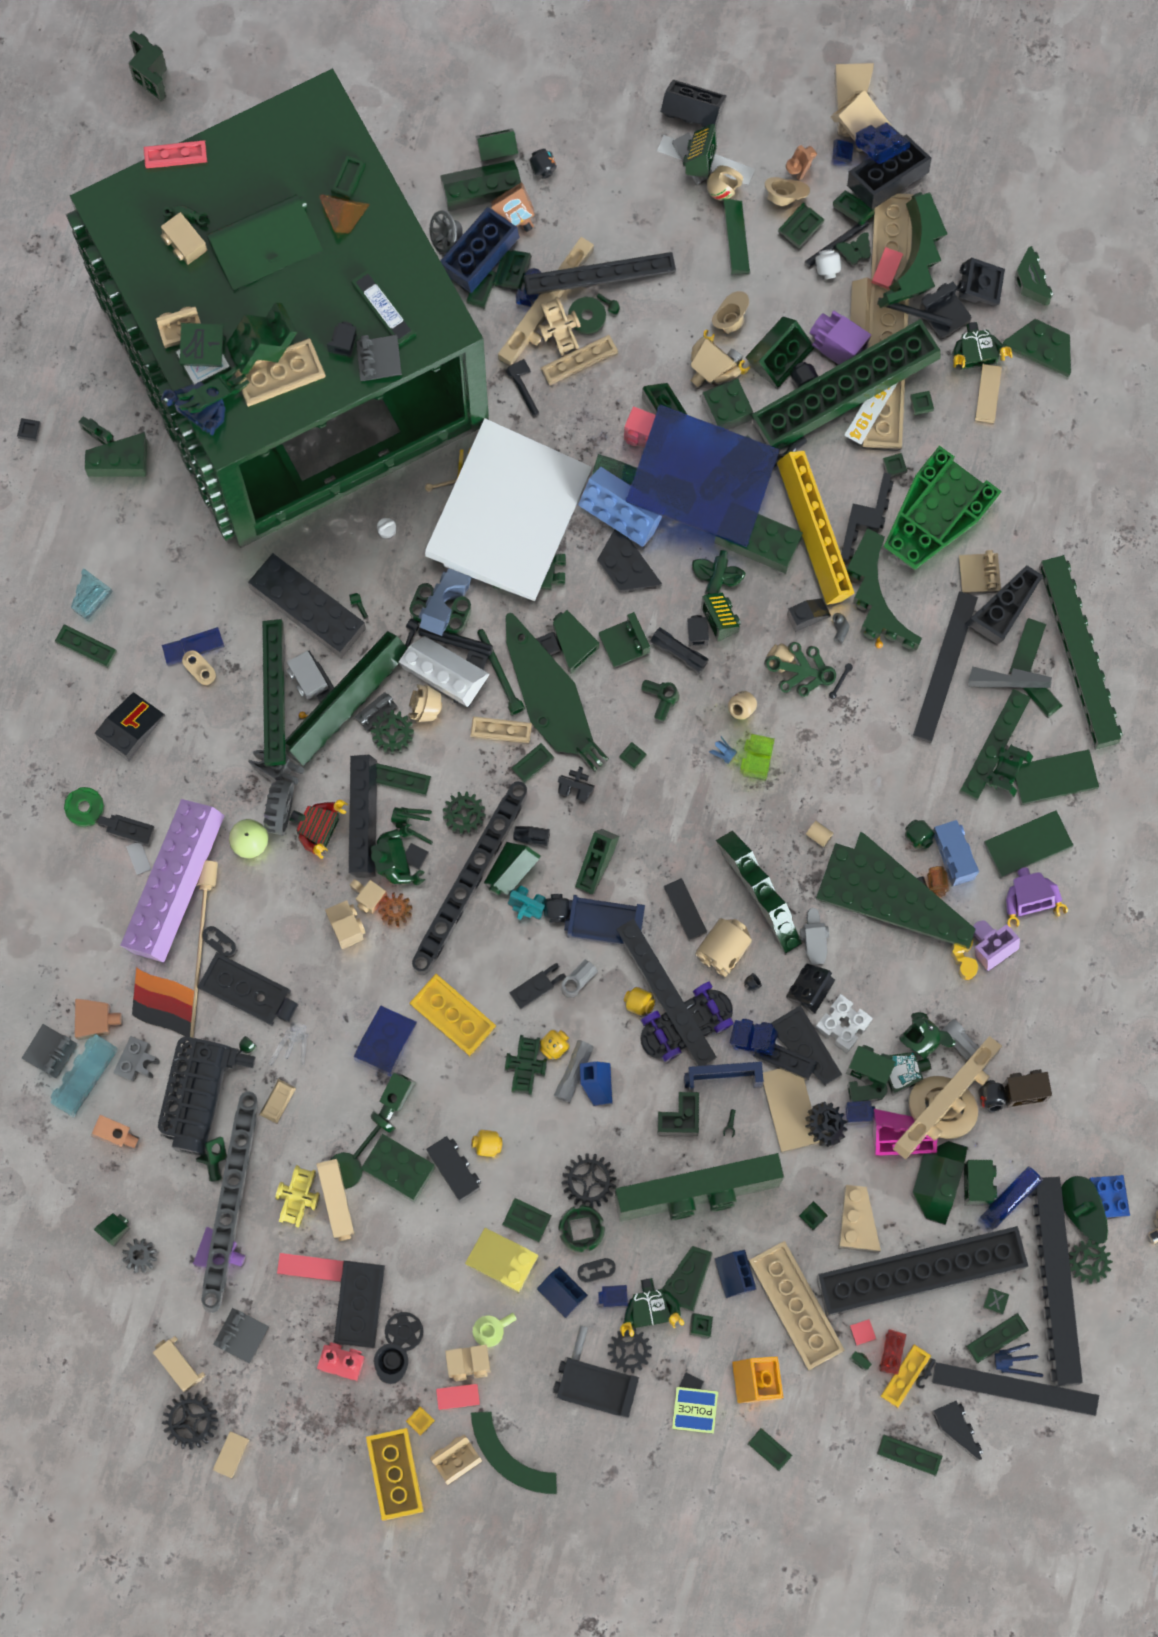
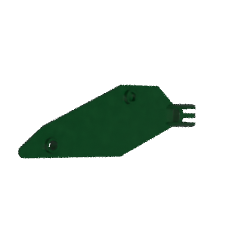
(549, 695)

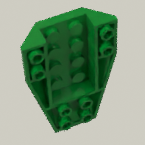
(938, 509)

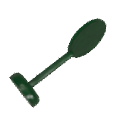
(349, 1163)

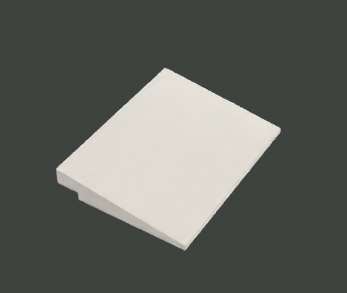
(508, 510)

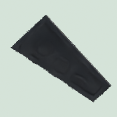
(801, 1037)

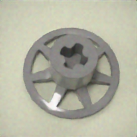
(447, 230)

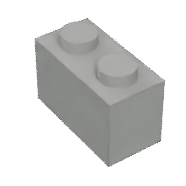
(307, 675)

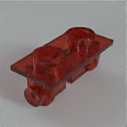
(892, 1352)

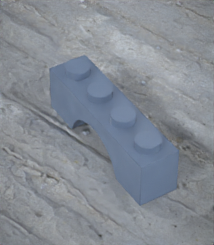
(437, 614)

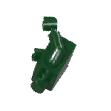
(391, 858)

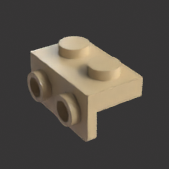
(170, 324)
(455, 1459)

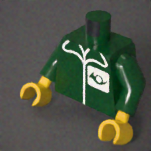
(978, 348)
(651, 1308)

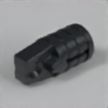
(532, 835)

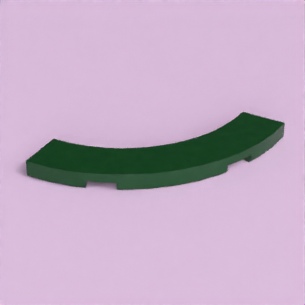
(504, 1463)

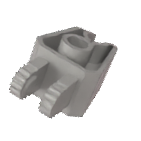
(815, 937)

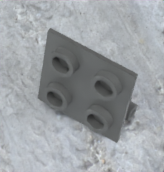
(378, 357)
(49, 1050)
(241, 1335)

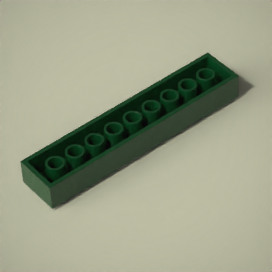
(846, 385)

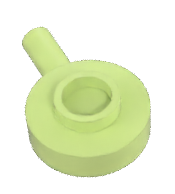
(490, 1330)

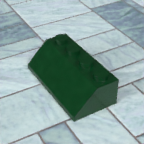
(479, 184)

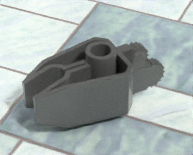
(277, 772)

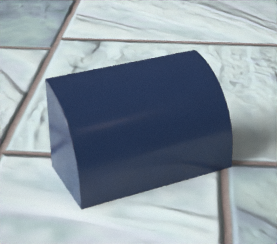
(735, 1273)
(562, 1291)

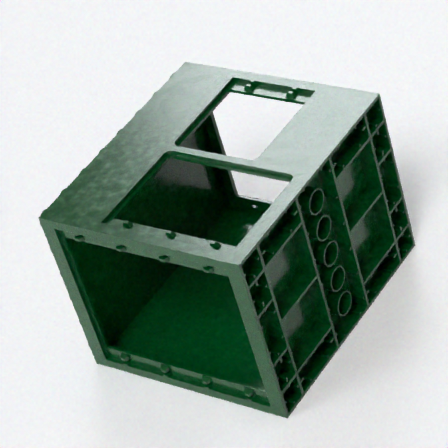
(254, 162)

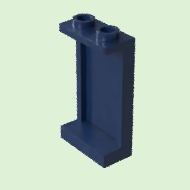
(599, 919)
(724, 1071)

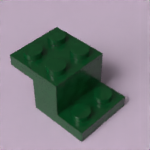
(147, 65)
(261, 338)

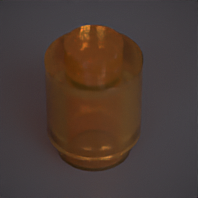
(938, 880)

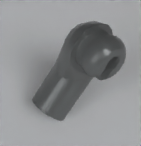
(842, 626)

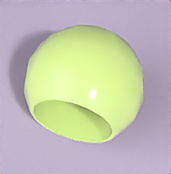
(250, 845)

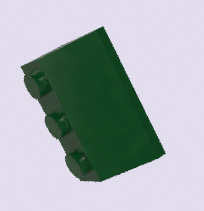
(780, 351)

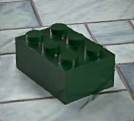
(398, 1168)

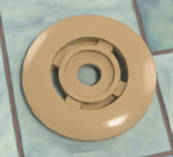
(952, 1123)

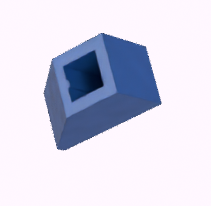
(597, 1082)

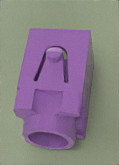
(839, 337)

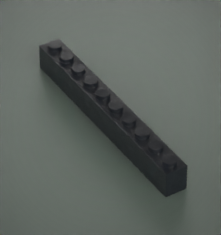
(1057, 1283)

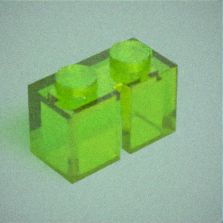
(758, 757)

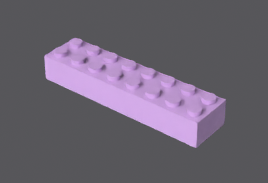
(172, 880)

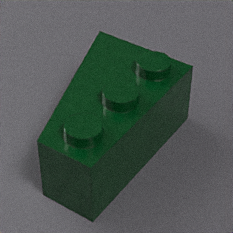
(119, 458)

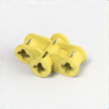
(300, 1189)

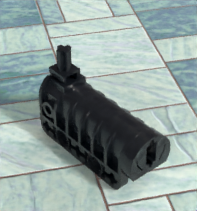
(198, 1091)

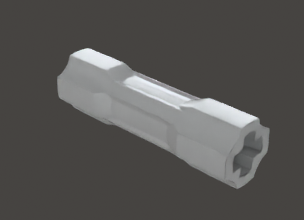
(572, 1074)

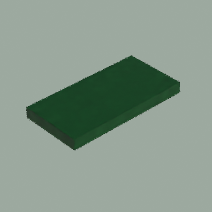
(1056, 777)
(1028, 844)

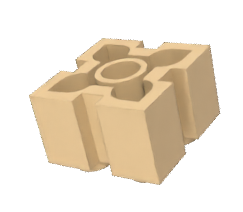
(468, 1362)

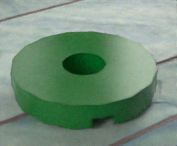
(81, 795)

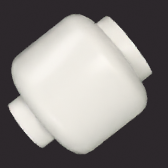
(828, 263)

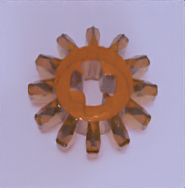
(401, 904)

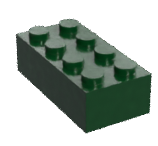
(768, 544)

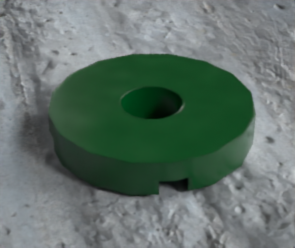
(591, 305)

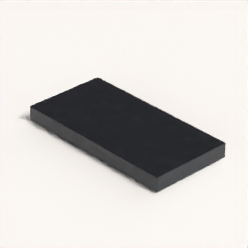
(359, 1304)

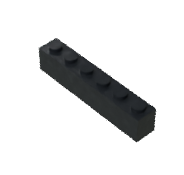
(362, 815)

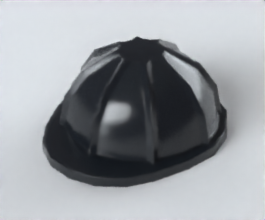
(391, 1363)

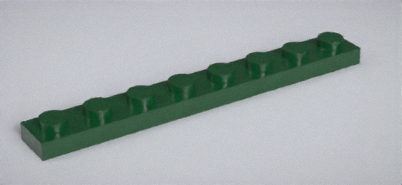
(273, 692)

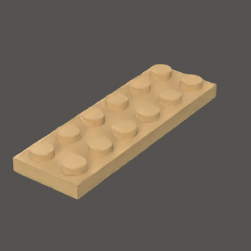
(796, 1305)

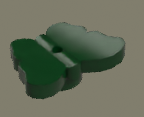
(862, 245)

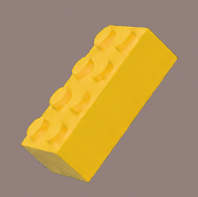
(394, 1474)

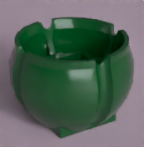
(578, 1214)

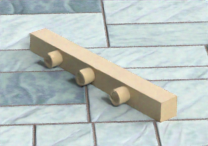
(528, 327)
(948, 1098)

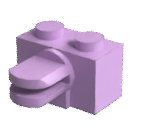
(994, 944)

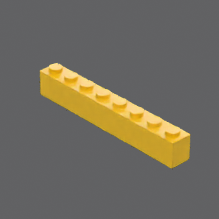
(815, 527)

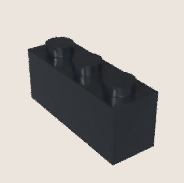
(454, 1168)

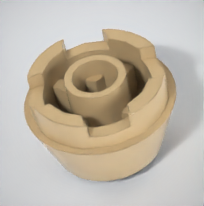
(425, 704)

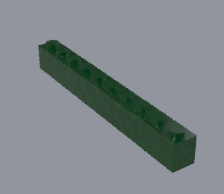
(1080, 652)

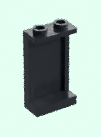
(595, 1387)

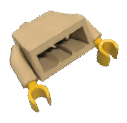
(713, 363)

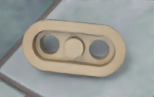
(199, 667)

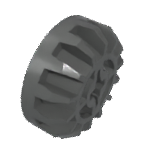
(278, 807)

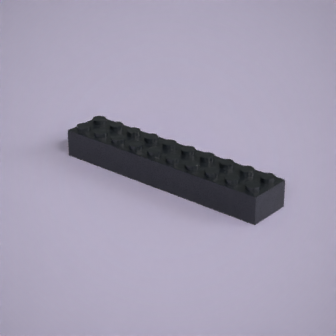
(922, 1271)

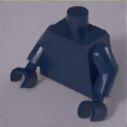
(209, 418)

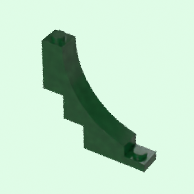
(926, 229)

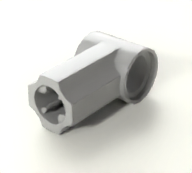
(579, 977)
(963, 1044)

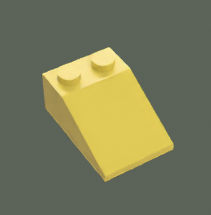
(502, 1260)

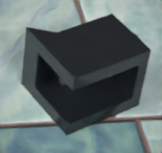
(343, 339)

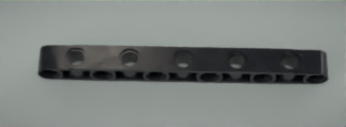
(470, 878)

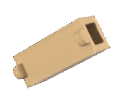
(176, 1364)

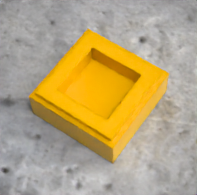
(420, 1420)

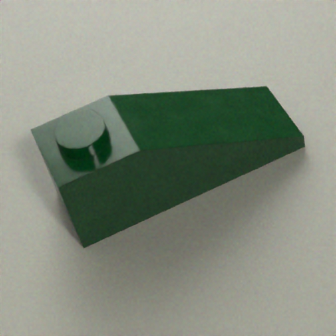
(596, 860)

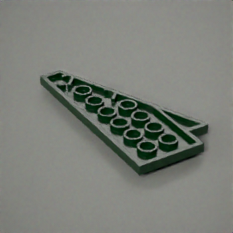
(881, 888)

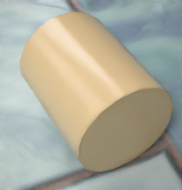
(819, 833)

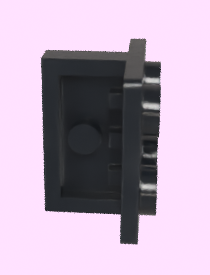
(811, 987)

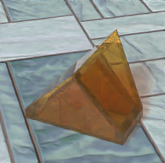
(343, 212)

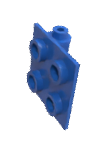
(1113, 1195)

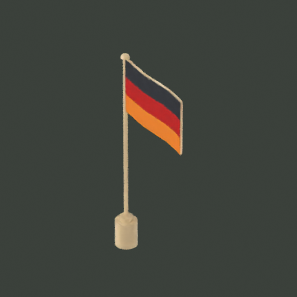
(164, 1000)

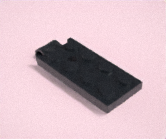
(240, 989)

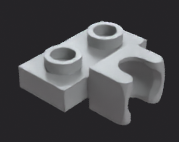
(135, 1060)

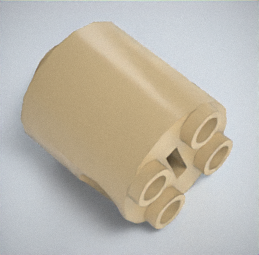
(724, 945)

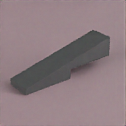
(1018, 678)

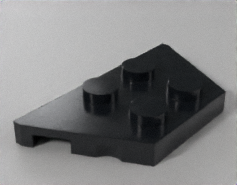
(626, 565)

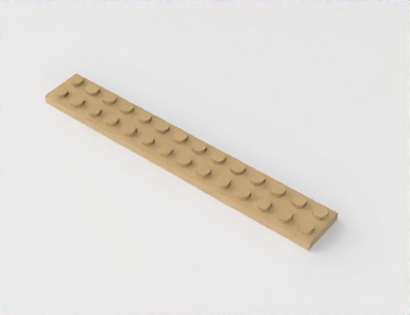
(891, 230)

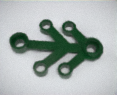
(803, 670)

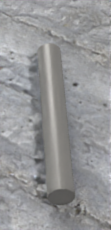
(579, 1343)

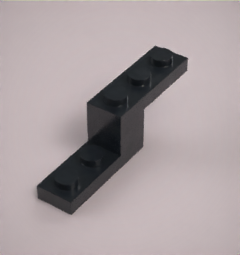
(866, 517)

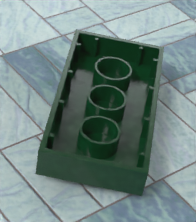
(710, 1185)

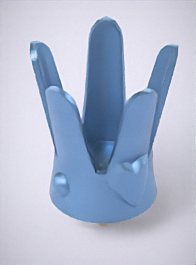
(729, 753)

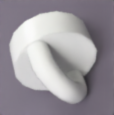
(386, 528)

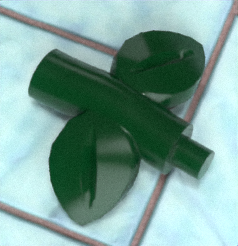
(717, 573)

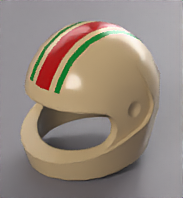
(721, 186)

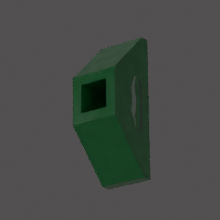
(1032, 278)

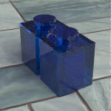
(752, 1037)

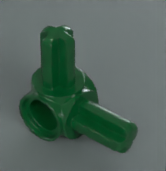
(665, 702)

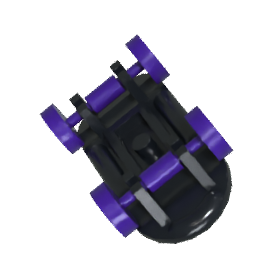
(708, 1007)

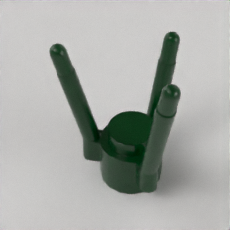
(402, 815)

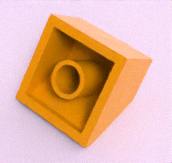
(757, 1379)

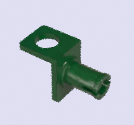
(212, 1159)

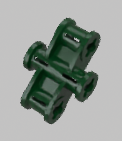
(525, 1064)

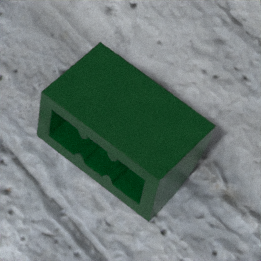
(497, 144)

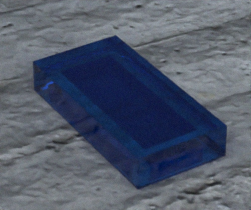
(203, 641)

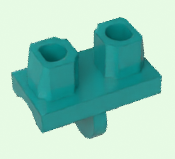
(526, 906)

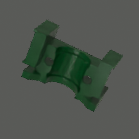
(1008, 768)

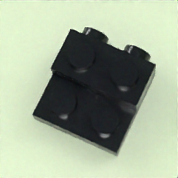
(980, 282)

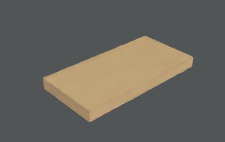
(294, 369)
(788, 1108)

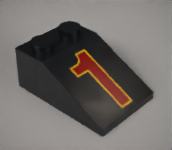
(129, 726)

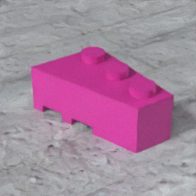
(890, 1127)

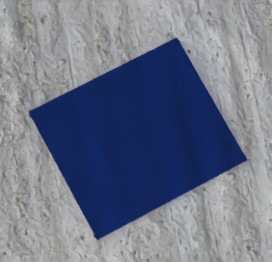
(702, 475)

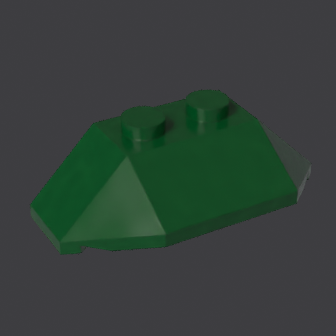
(939, 1181)

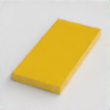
(452, 1014)

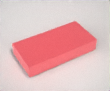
(887, 268)
(458, 1396)

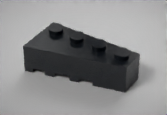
(1003, 609)

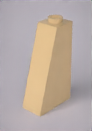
(848, 80)
(336, 1199)

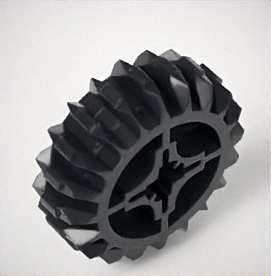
(598, 1182)
(186, 1411)

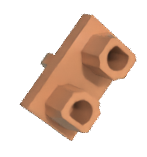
(800, 161)

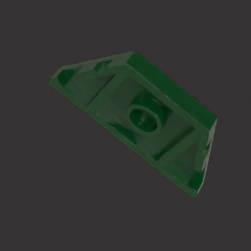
(1043, 345)

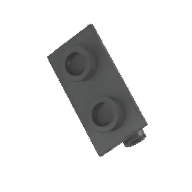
(374, 709)

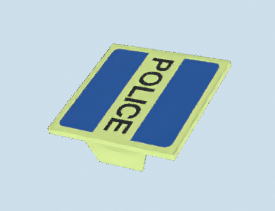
(695, 1410)

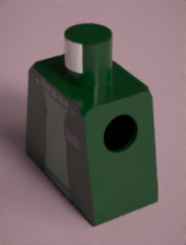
(401, 1087)

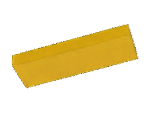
(908, 1373)

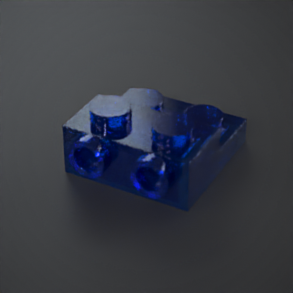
(881, 142)

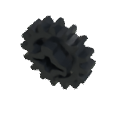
(826, 1124)
(637, 1356)

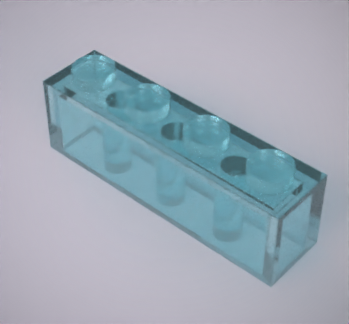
(84, 1075)

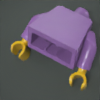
(1032, 894)

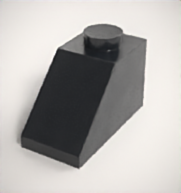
(807, 613)

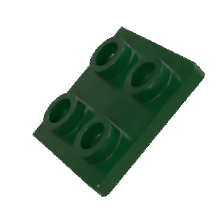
(625, 641)

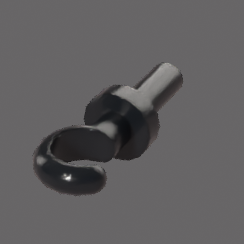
(926, 1373)

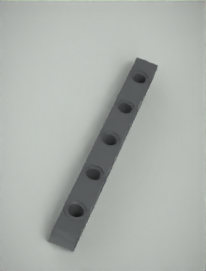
(229, 1202)

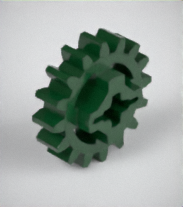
(384, 731)
(471, 812)
(1093, 1271)

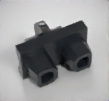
(584, 788)

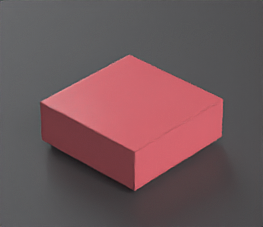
(862, 1332)

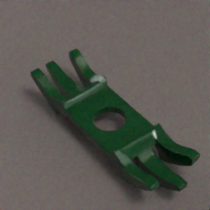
(221, 384)

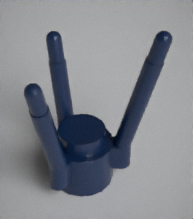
(1004, 1360)

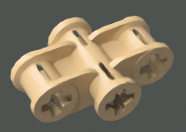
(562, 332)

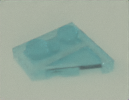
(89, 595)

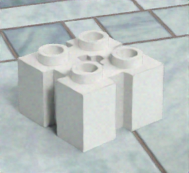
(830, 1024)

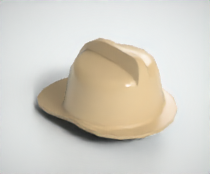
(785, 191)
(731, 312)

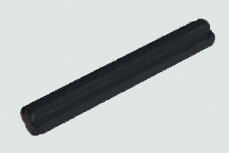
(459, 641)

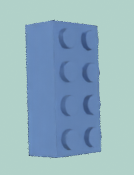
(606, 500)

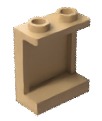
(858, 114)

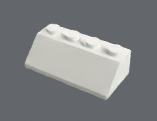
(443, 670)

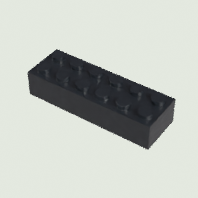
(307, 605)

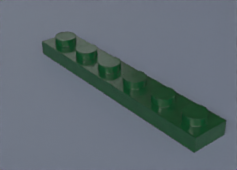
(1000, 734)

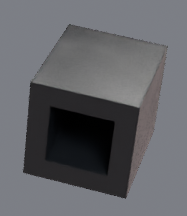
(697, 631)

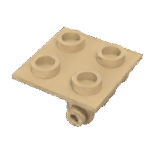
(980, 572)

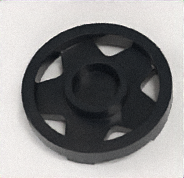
(404, 1330)

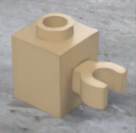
(369, 895)

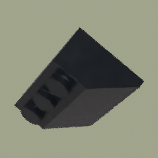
(692, 103)

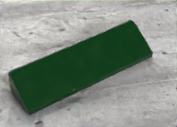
(736, 236)

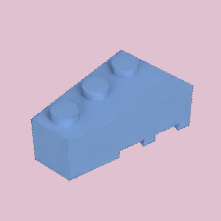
(955, 853)

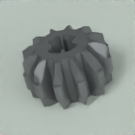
(132, 1255)

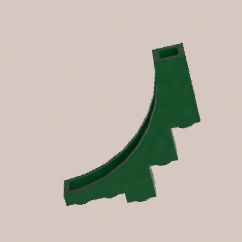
(869, 596)
(761, 889)

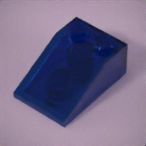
(385, 1041)

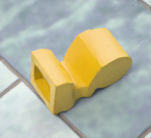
(968, 966)

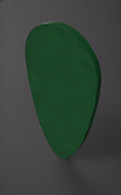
(1085, 1208)

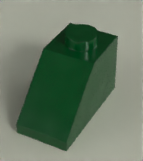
(113, 1228)

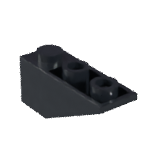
(952, 1424)

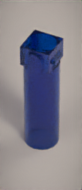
(1011, 1197)

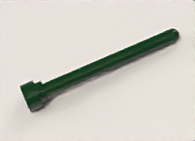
(515, 705)

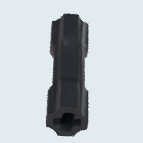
(667, 642)

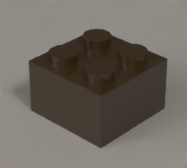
(1027, 1088)

